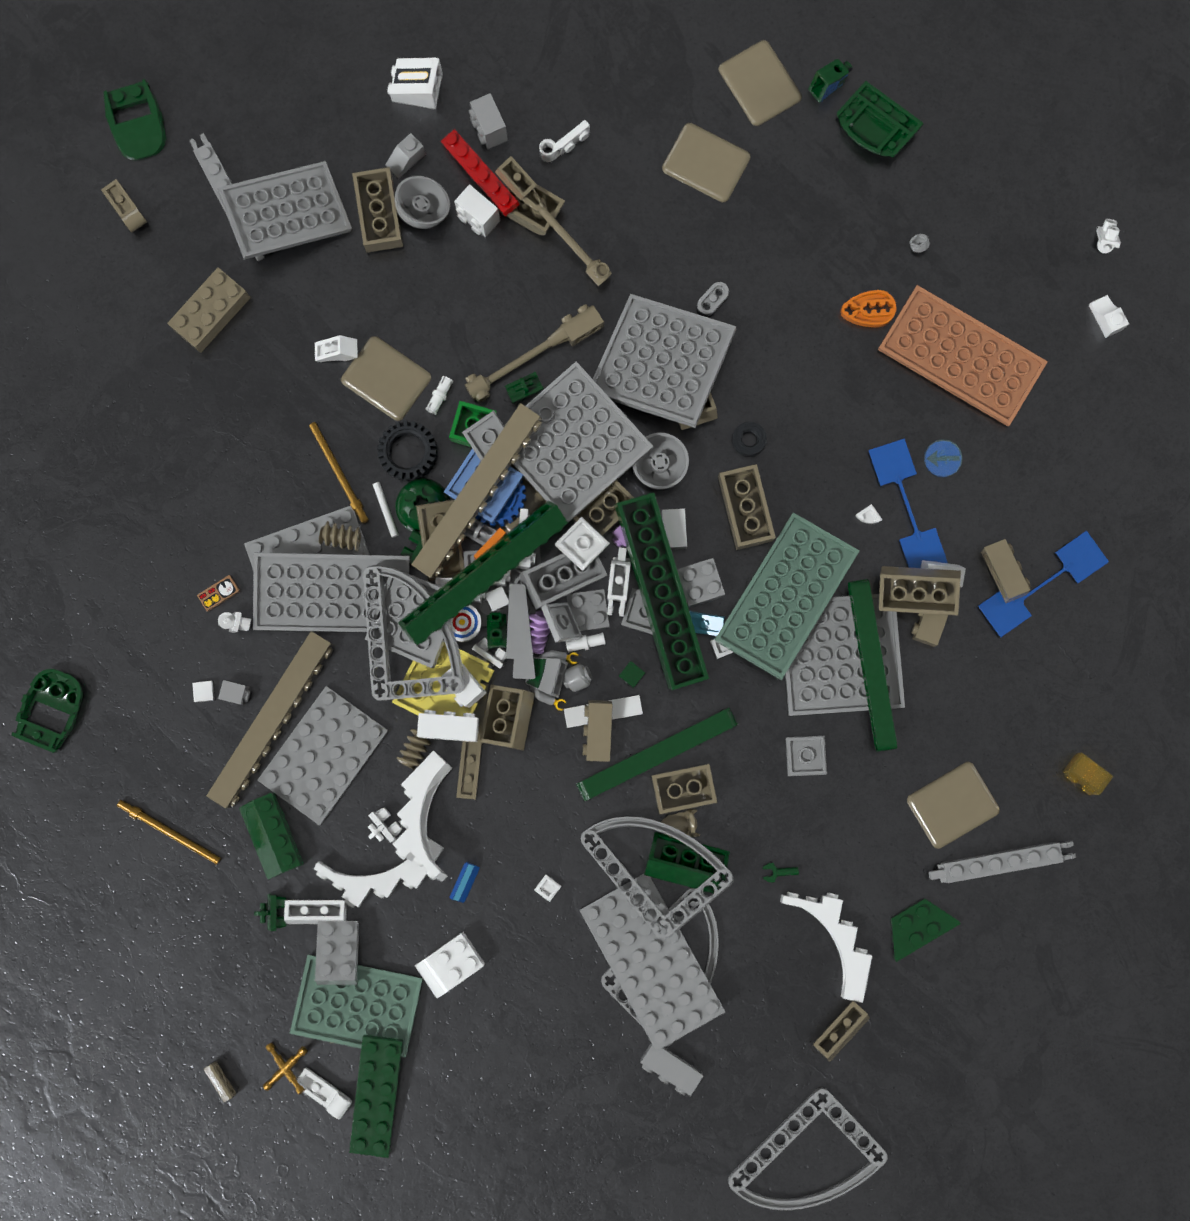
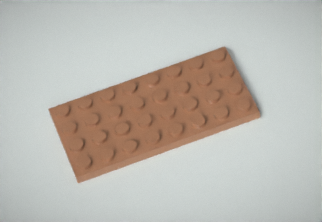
(962, 355)

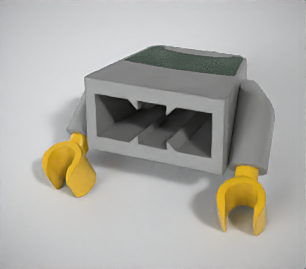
(549, 676)

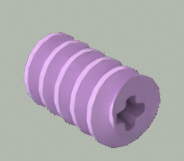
(539, 630)

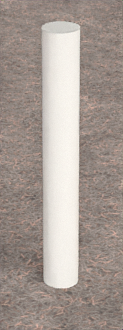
(385, 509)

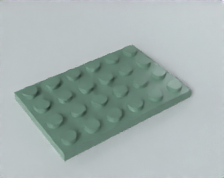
(341, 1014)

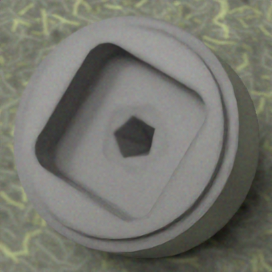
(919, 243)

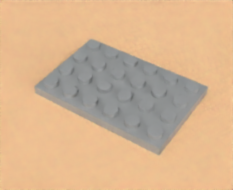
(284, 209)
(305, 537)
(323, 755)

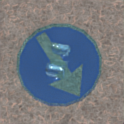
(943, 458)

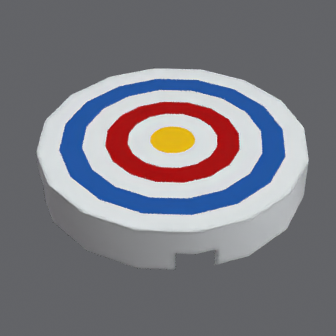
(466, 624)

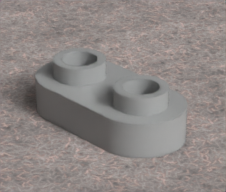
(711, 299)

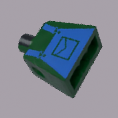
(829, 79)

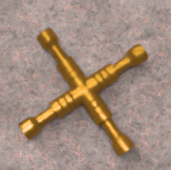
(285, 1068)

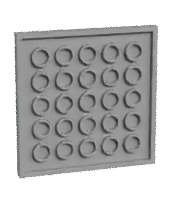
(663, 360)
(580, 444)
(828, 666)

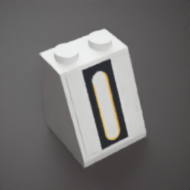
(416, 81)

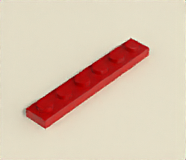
(480, 173)

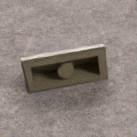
(220, 1081)

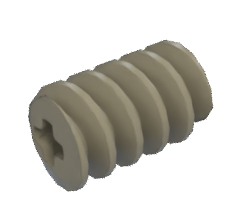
(342, 536)
(413, 750)

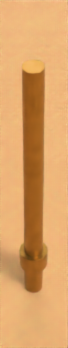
(355, 503)
(136, 812)

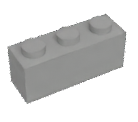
(671, 1069)

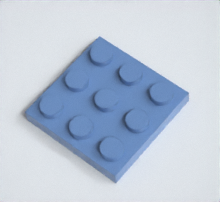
(500, 498)

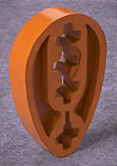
(871, 298)

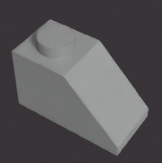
(405, 155)

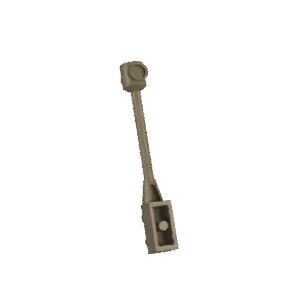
(523, 187)
(573, 329)

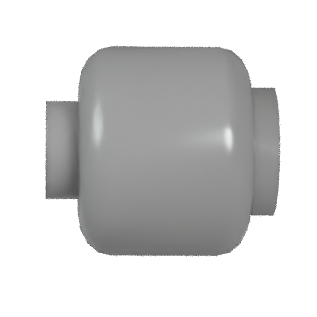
(577, 677)

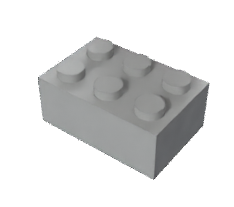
(337, 953)

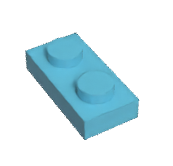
(707, 623)

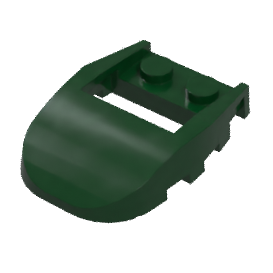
(139, 136)
(54, 690)

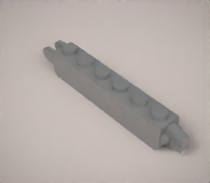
(212, 168)
(1001, 862)

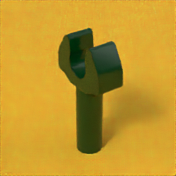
(779, 872)

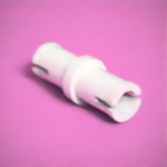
(439, 395)
(586, 642)

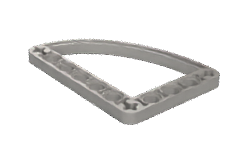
(382, 642)
(635, 888)
(712, 955)
(825, 1195)

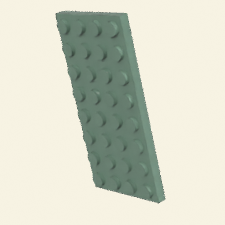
(787, 596)

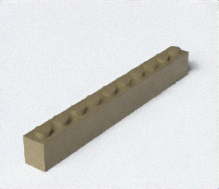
(477, 491)
(270, 720)

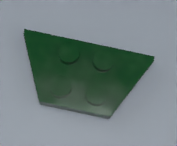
(918, 927)

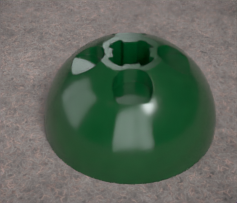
(411, 494)

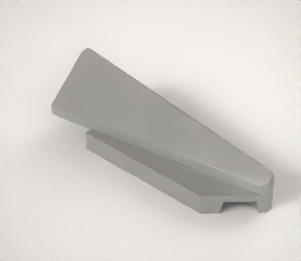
(518, 634)

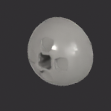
(421, 202)
(667, 453)

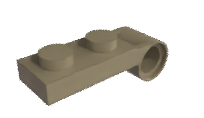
(124, 206)

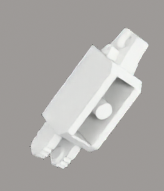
(619, 581)

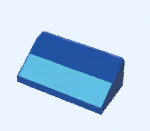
(464, 882)

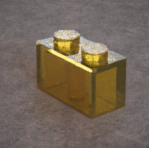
(1088, 774)

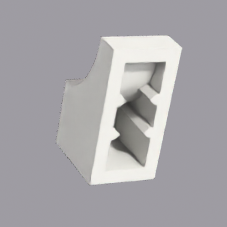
(1108, 316)
(336, 349)

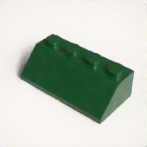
(271, 835)
(682, 865)

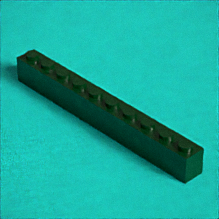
(482, 573)

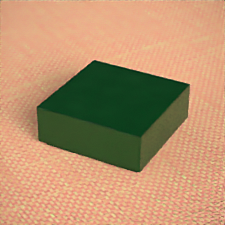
(632, 674)

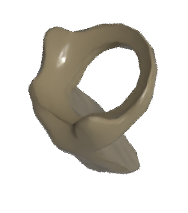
(683, 821)

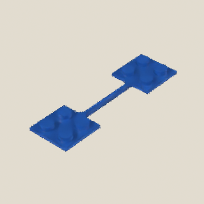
(893, 464)
(1079, 558)

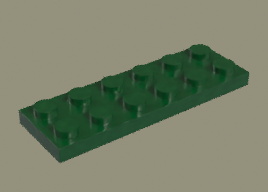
(375, 1096)

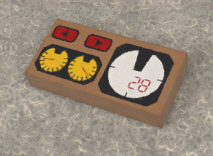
(218, 593)

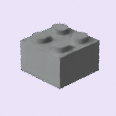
(488, 121)
(701, 583)

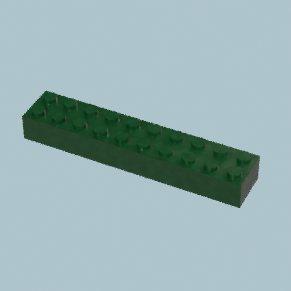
(661, 591)

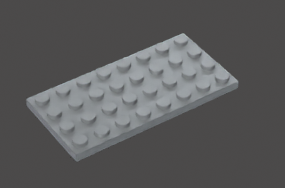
(315, 590)
(654, 973)

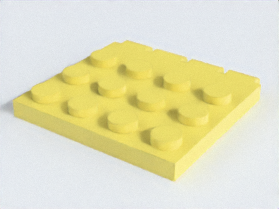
(441, 703)

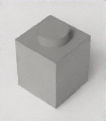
(234, 692)

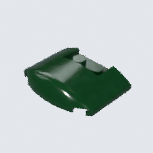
(877, 121)

